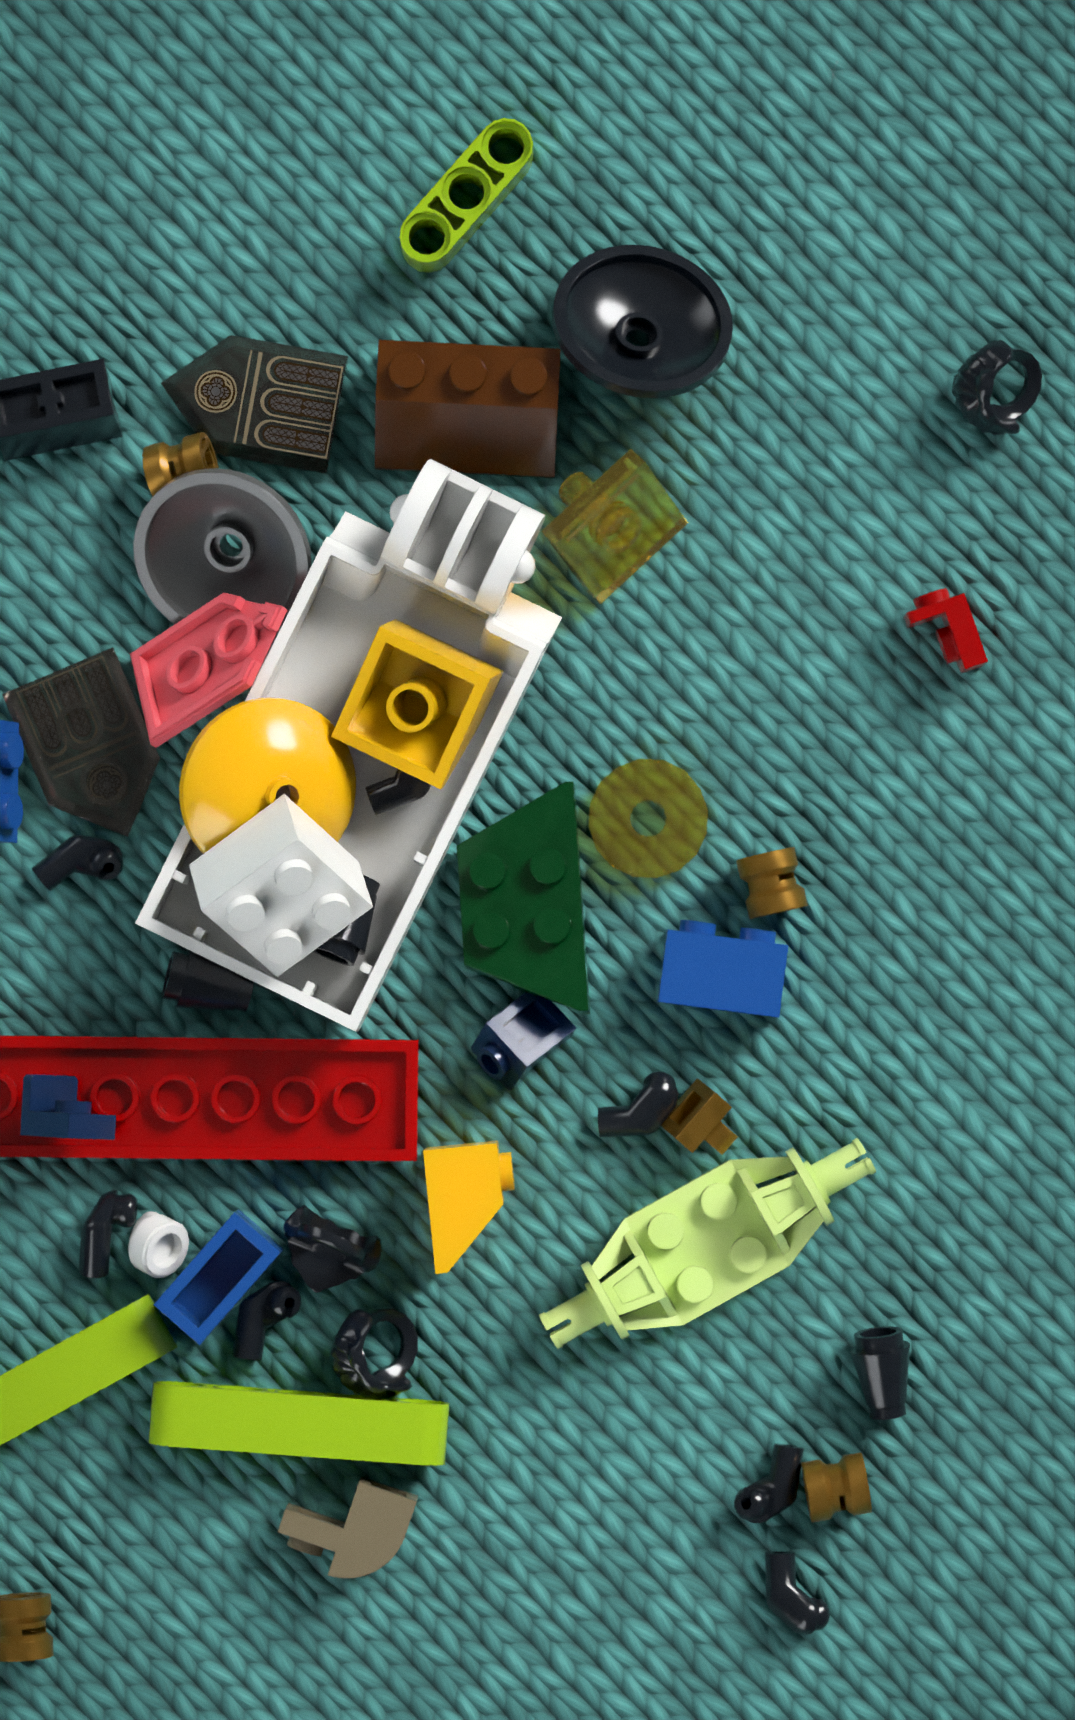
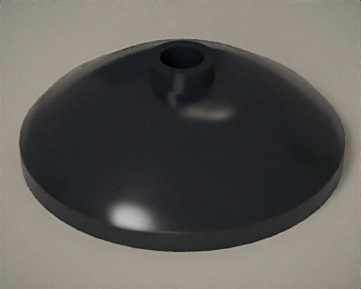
(644, 300)

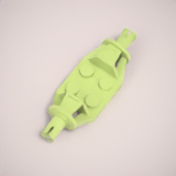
(707, 1242)

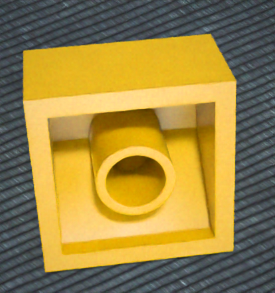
(416, 702)
(463, 1195)

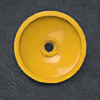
(254, 752)

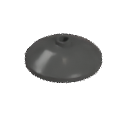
(185, 549)

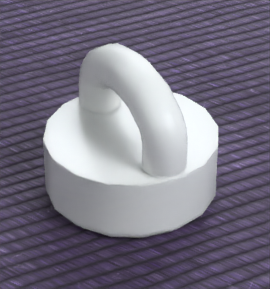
(157, 1244)

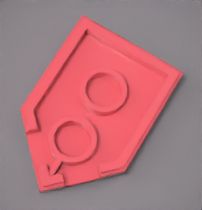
(202, 662)

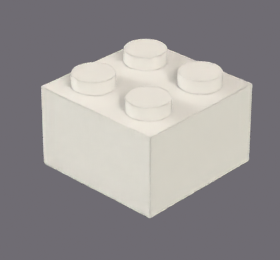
(280, 885)

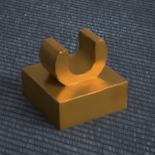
(699, 1119)

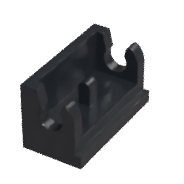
(57, 410)

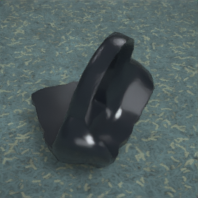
(975, 385)
(327, 1253)
(350, 1360)

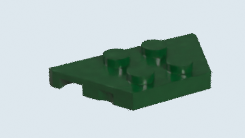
(527, 901)

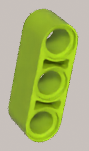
(473, 167)

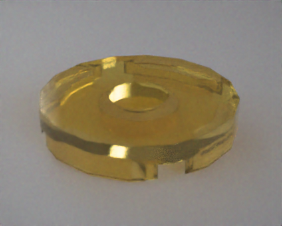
(649, 782)

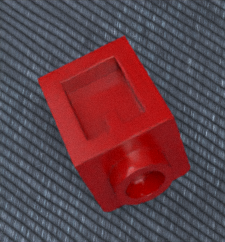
(959, 637)

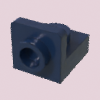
(521, 1038)
(53, 1110)

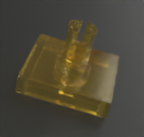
(612, 524)

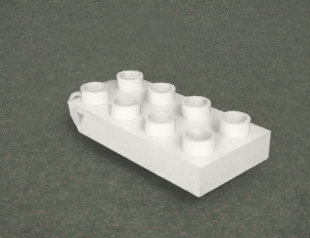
(452, 577)

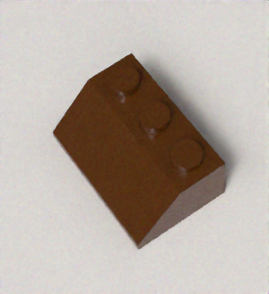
(467, 408)

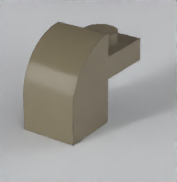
(366, 1539)

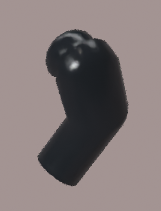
(395, 792)
(80, 855)
(646, 1111)
(97, 1231)
(260, 1312)
(776, 1490)
(788, 1601)

